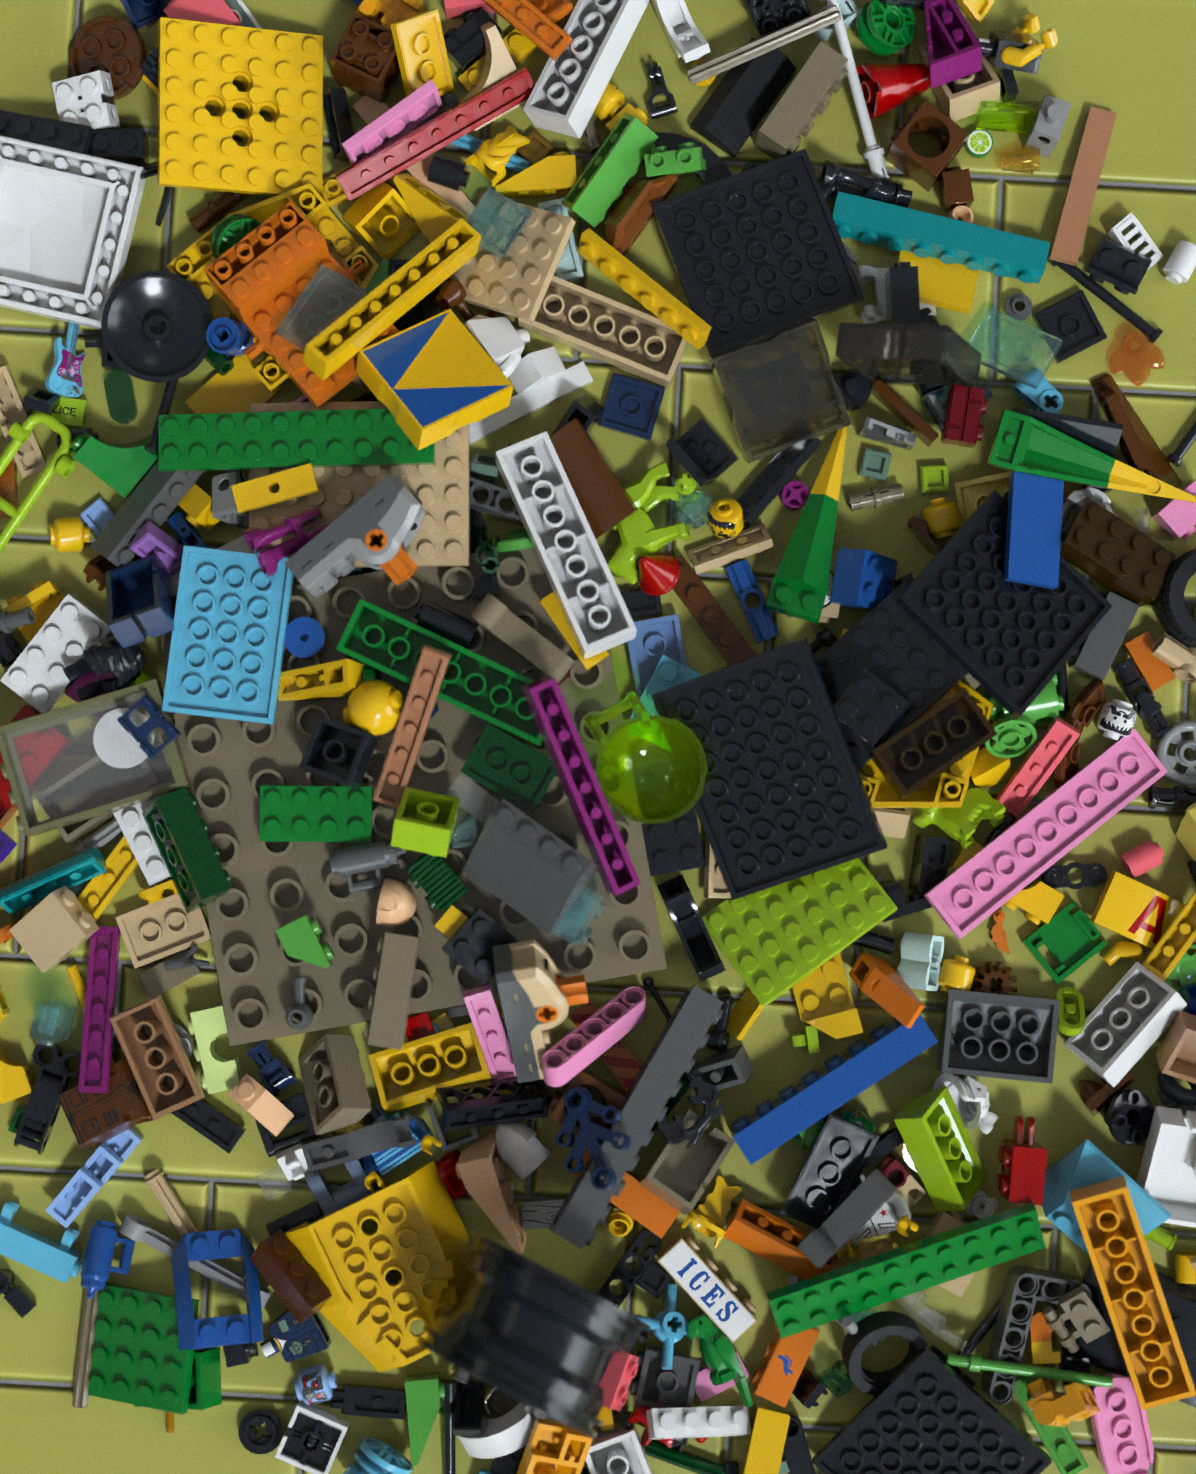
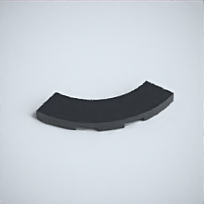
(716, 167)

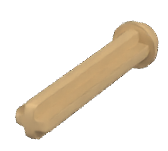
(169, 1202)

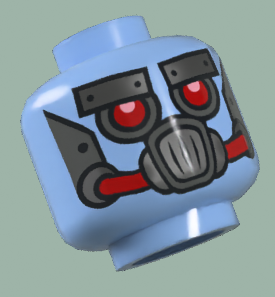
(315, 1384)

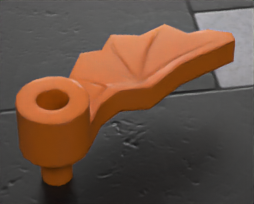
(998, 932)

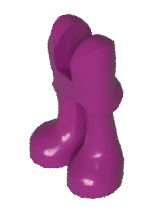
(269, 557)

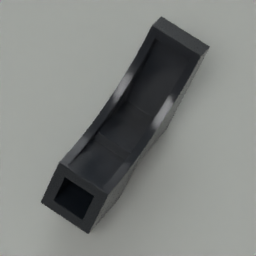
(691, 928)

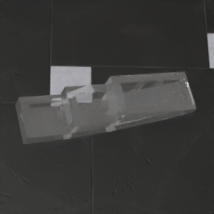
(931, 1318)

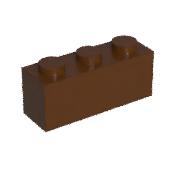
(290, 1276)

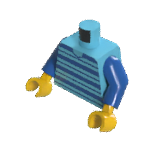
(388, 1159)

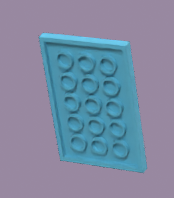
(227, 637)

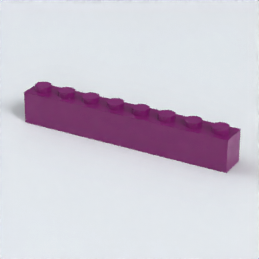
(580, 785)

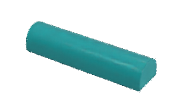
(40, 884)

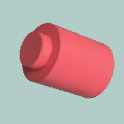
(1142, 858)

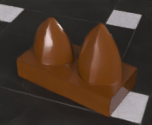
(1097, 1096)

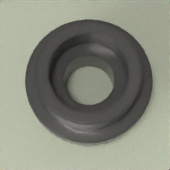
(1012, 312)

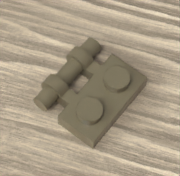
(1084, 1315)

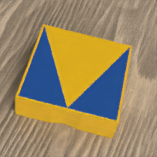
(434, 378)

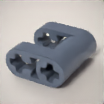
(352, 1191)

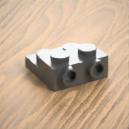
(665, 1387)

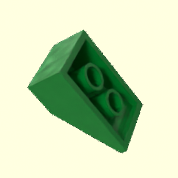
(205, 1379)

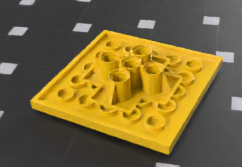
(278, 76)

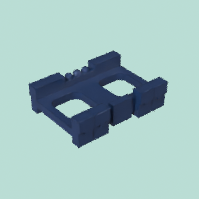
(155, 720)

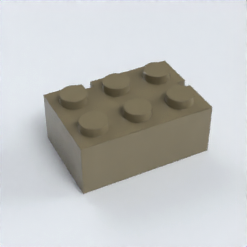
(680, 1170)

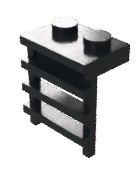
(702, 452)

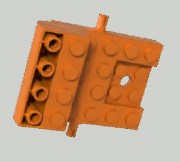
(263, 281)

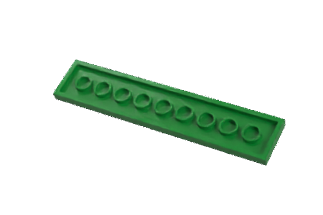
(285, 440)
(906, 1270)

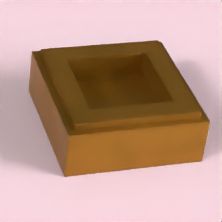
(536, 149)

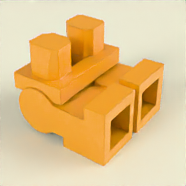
(389, 11)
(1058, 1408)

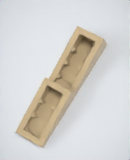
(30, 455)

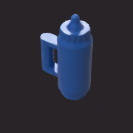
(100, 1254)

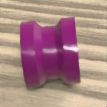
(797, 492)

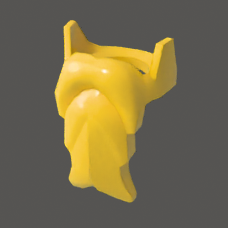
(496, 154)
(710, 1216)

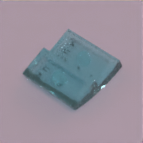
(498, 222)

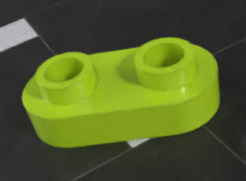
(1071, 1011)

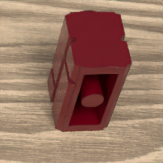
(963, 416)

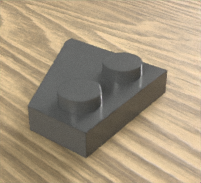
(887, 434)

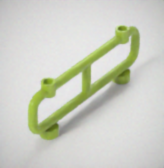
(60, 463)

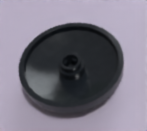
(156, 326)

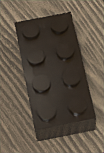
(1114, 552)
(932, 743)

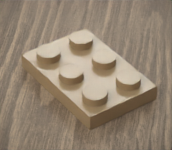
(161, 930)

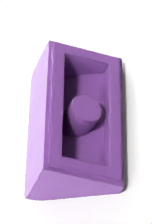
(154, 540)

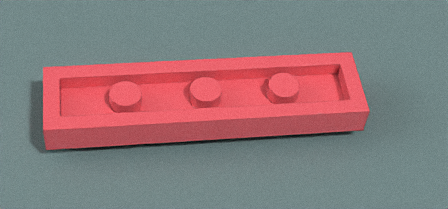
(1038, 766)

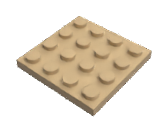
(523, 276)

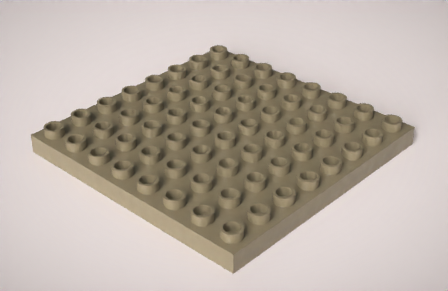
(293, 879)

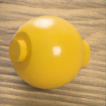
(374, 707)

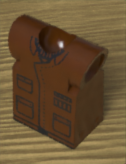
(106, 1115)

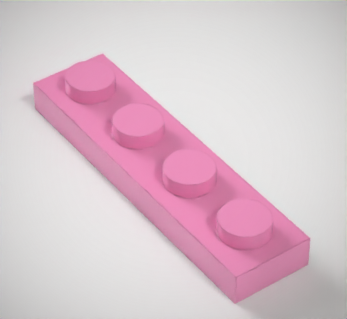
(490, 1031)

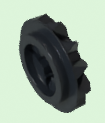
(266, 1443)

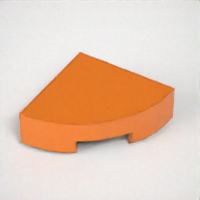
(5, 934)

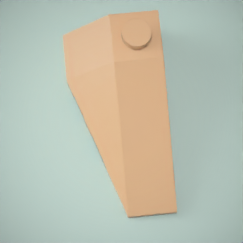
(486, 1182)

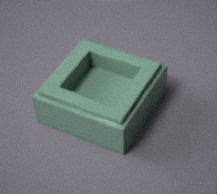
(875, 464)

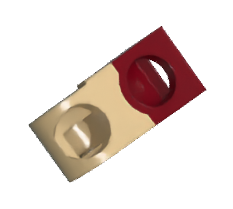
(900, 1177)

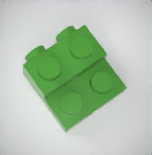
(680, 161)

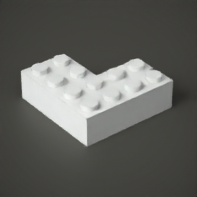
(1170, 1164)

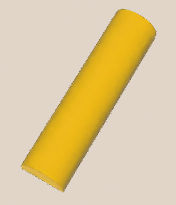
(1173, 942)

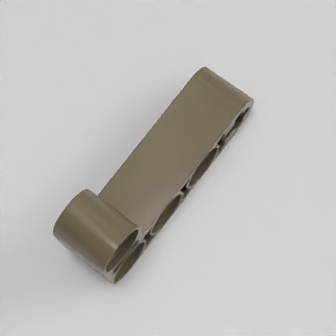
(522, 638)

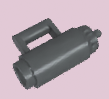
(362, 859)

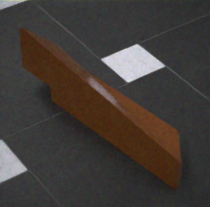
(1135, 441)

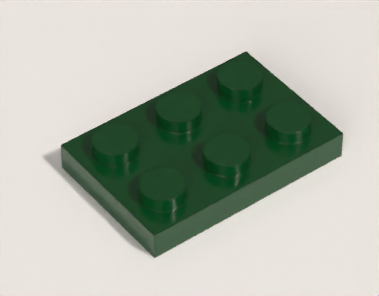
(510, 768)

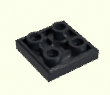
(776, 14)

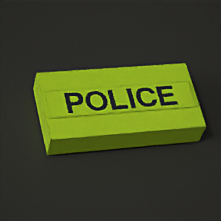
(71, 412)

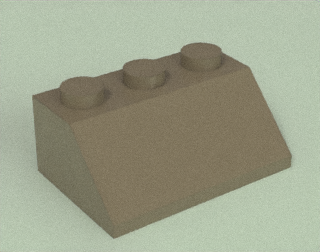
(334, 1083)

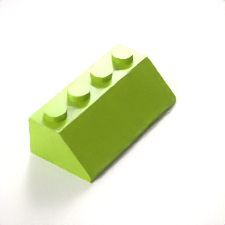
(941, 1150)

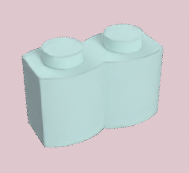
(921, 960)

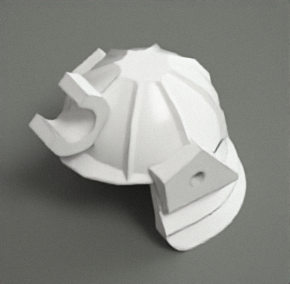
(971, 1101)

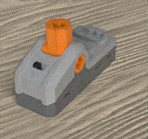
(382, 515)

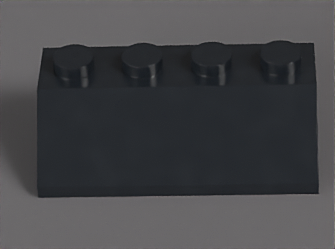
(1094, 433)

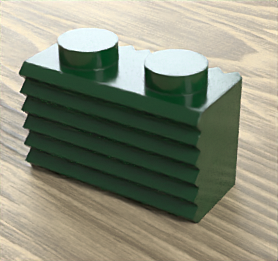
(437, 880)

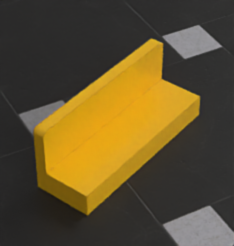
(766, 1441)

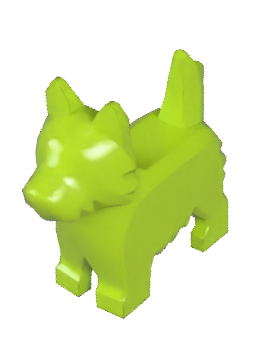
(962, 821)

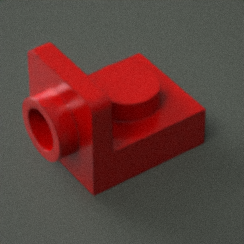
(447, 1172)

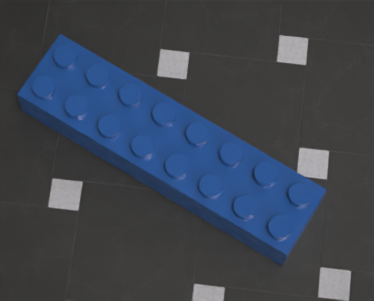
(829, 1087)

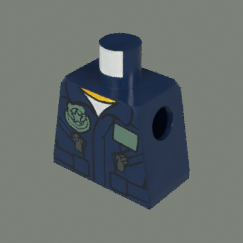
(295, 1339)

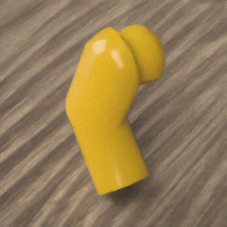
(1123, 949)

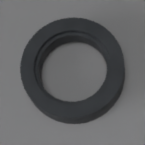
(869, 1330)

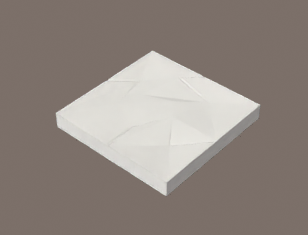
(64, 229)

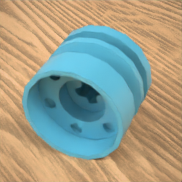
(378, 1458)

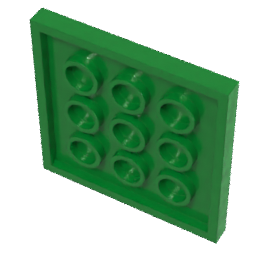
(138, 1350)

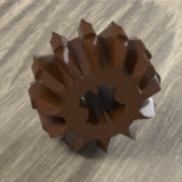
(994, 973)

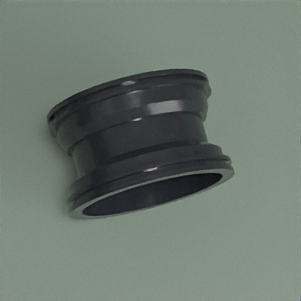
(533, 1335)

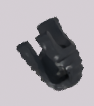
(107, 657)

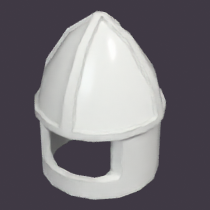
(520, 1148)

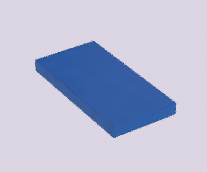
(1033, 530)

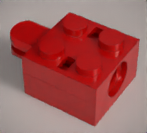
(1022, 1165)

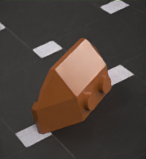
(634, 211)

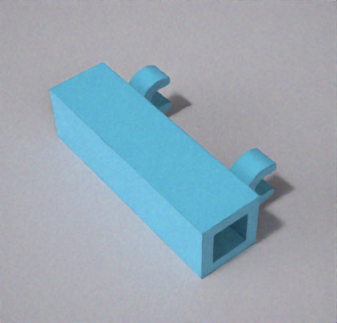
(38, 1250)

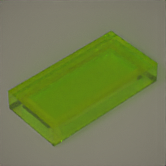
(1005, 117)

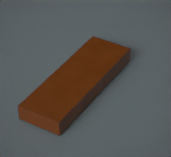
(904, 413)

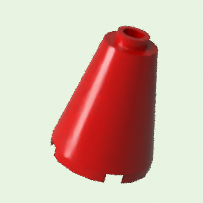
(891, 84)

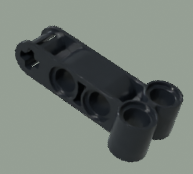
(43, 1102)

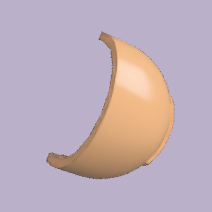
(395, 903)

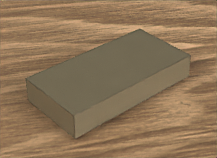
(159, 981)

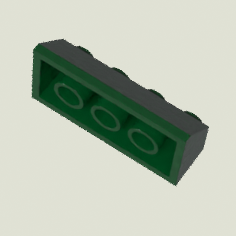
(187, 849)

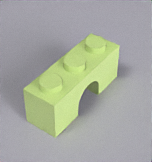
(217, 1072)

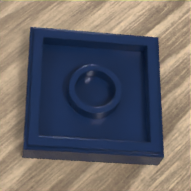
(631, 407)

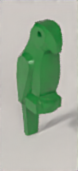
(718, 1355)

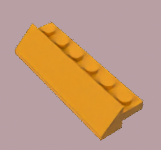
(554, 1449)

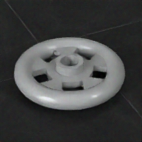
(1168, 761)

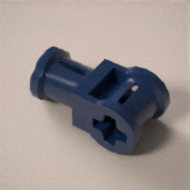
(271, 1068)

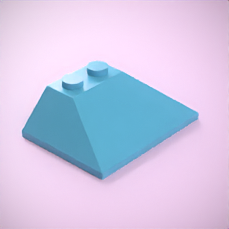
(1082, 1168)

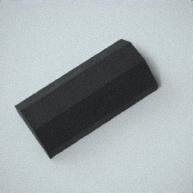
(742, 100)

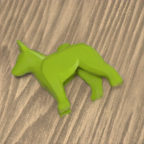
(638, 531)

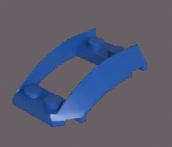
(222, 1329)

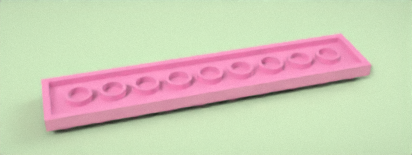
(1045, 834)

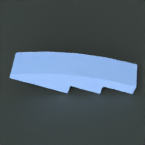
(93, 1176)

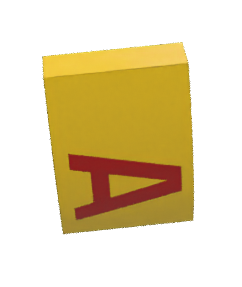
(1134, 910)

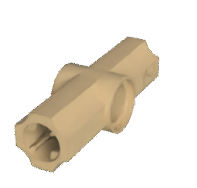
(1176, 656)

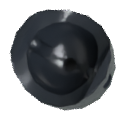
(854, 389)

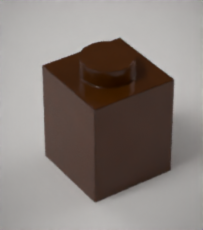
(955, 188)

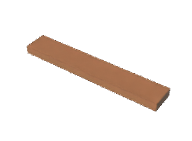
(1082, 186)
(412, 726)

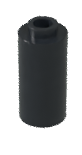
(446, 624)

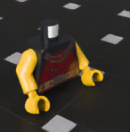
(1017, 49)

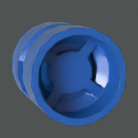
(228, 337)

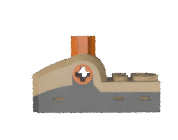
(533, 1001)

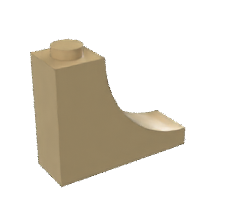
(496, 67)

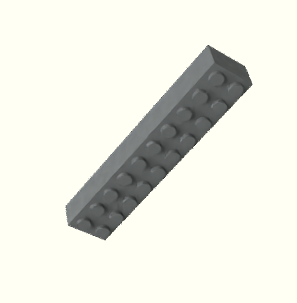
(641, 1109)

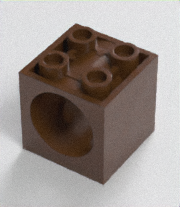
(366, 59)
(933, 122)
(610, 1094)

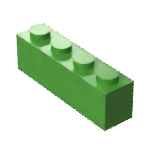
(610, 170)

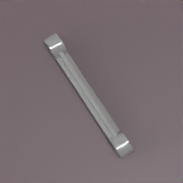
(141, 1231)

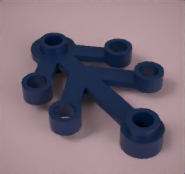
(588, 1135)

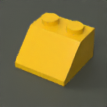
(381, 220)

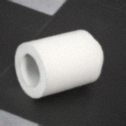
(1181, 263)

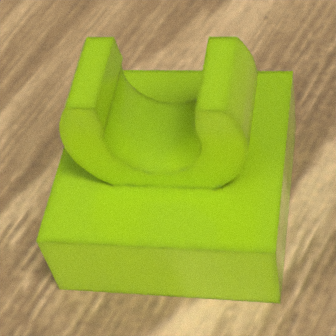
(808, 1039)

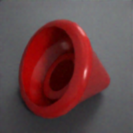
(658, 573)

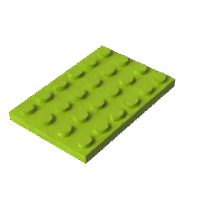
(797, 925)

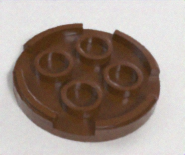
(112, 47)

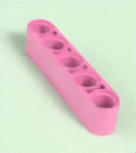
(594, 1036)

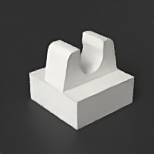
(293, 1162)

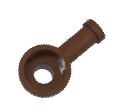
(452, 294)

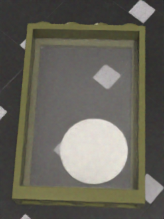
(85, 763)

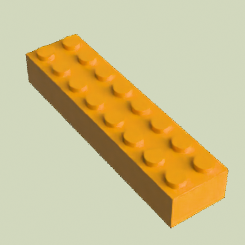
(1132, 1292)

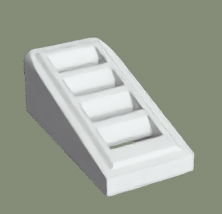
(1143, 237)

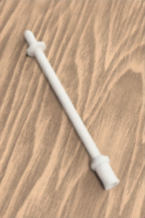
(873, 152)

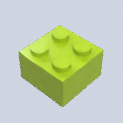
(425, 822)

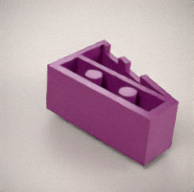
(950, 43)

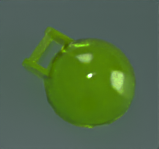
(648, 765)

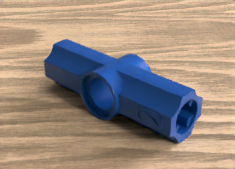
(744, 585)

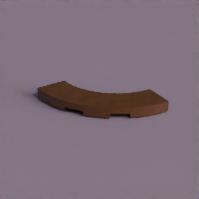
(1079, 715)

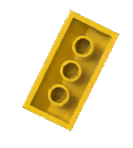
(427, 1064)

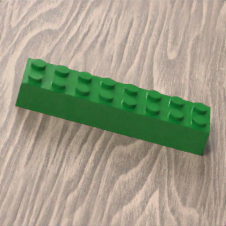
(469, 681)

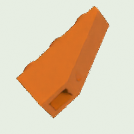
(886, 988)

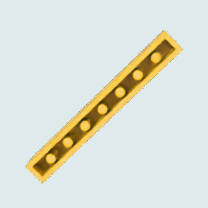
(391, 299)

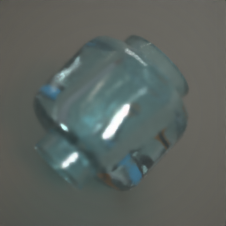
(693, 509)

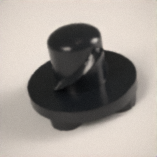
(1129, 1117)

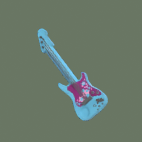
(65, 374)

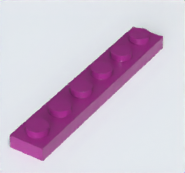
(99, 1007)

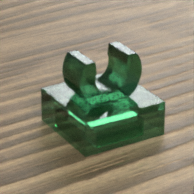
(836, 1381)

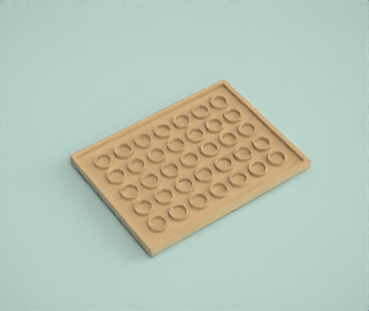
(438, 487)

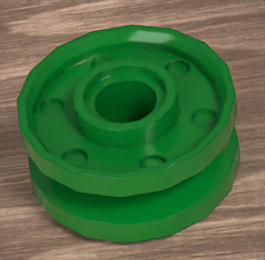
(885, 27)
(231, 231)

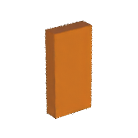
(1153, 669)

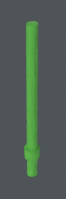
(976, 1363)

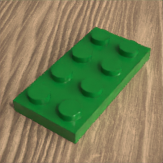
(315, 814)

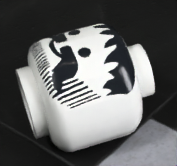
(1116, 719)

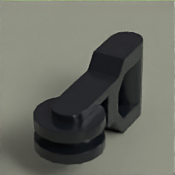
(655, 73)

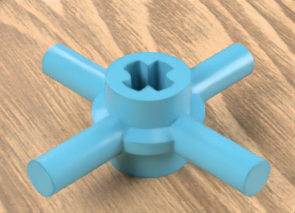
(660, 1328)

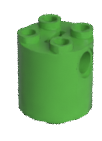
(1040, 712)

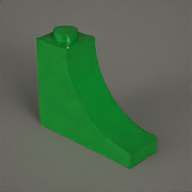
(114, 464)

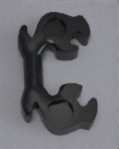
(707, 1096)

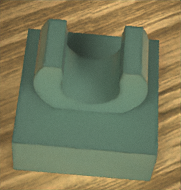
(484, 465)

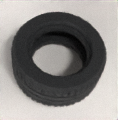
(1171, 600)

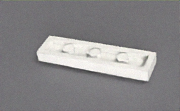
(698, 1422)

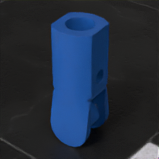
(185, 530)

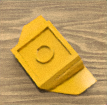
(826, 1000)

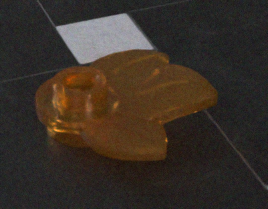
(1137, 362)

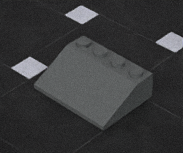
(528, 867)
(998, 1036)

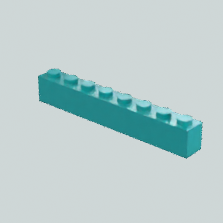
(940, 238)

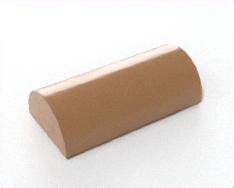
(157, 1057)

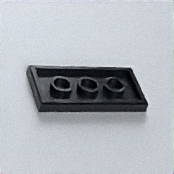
(828, 1171)

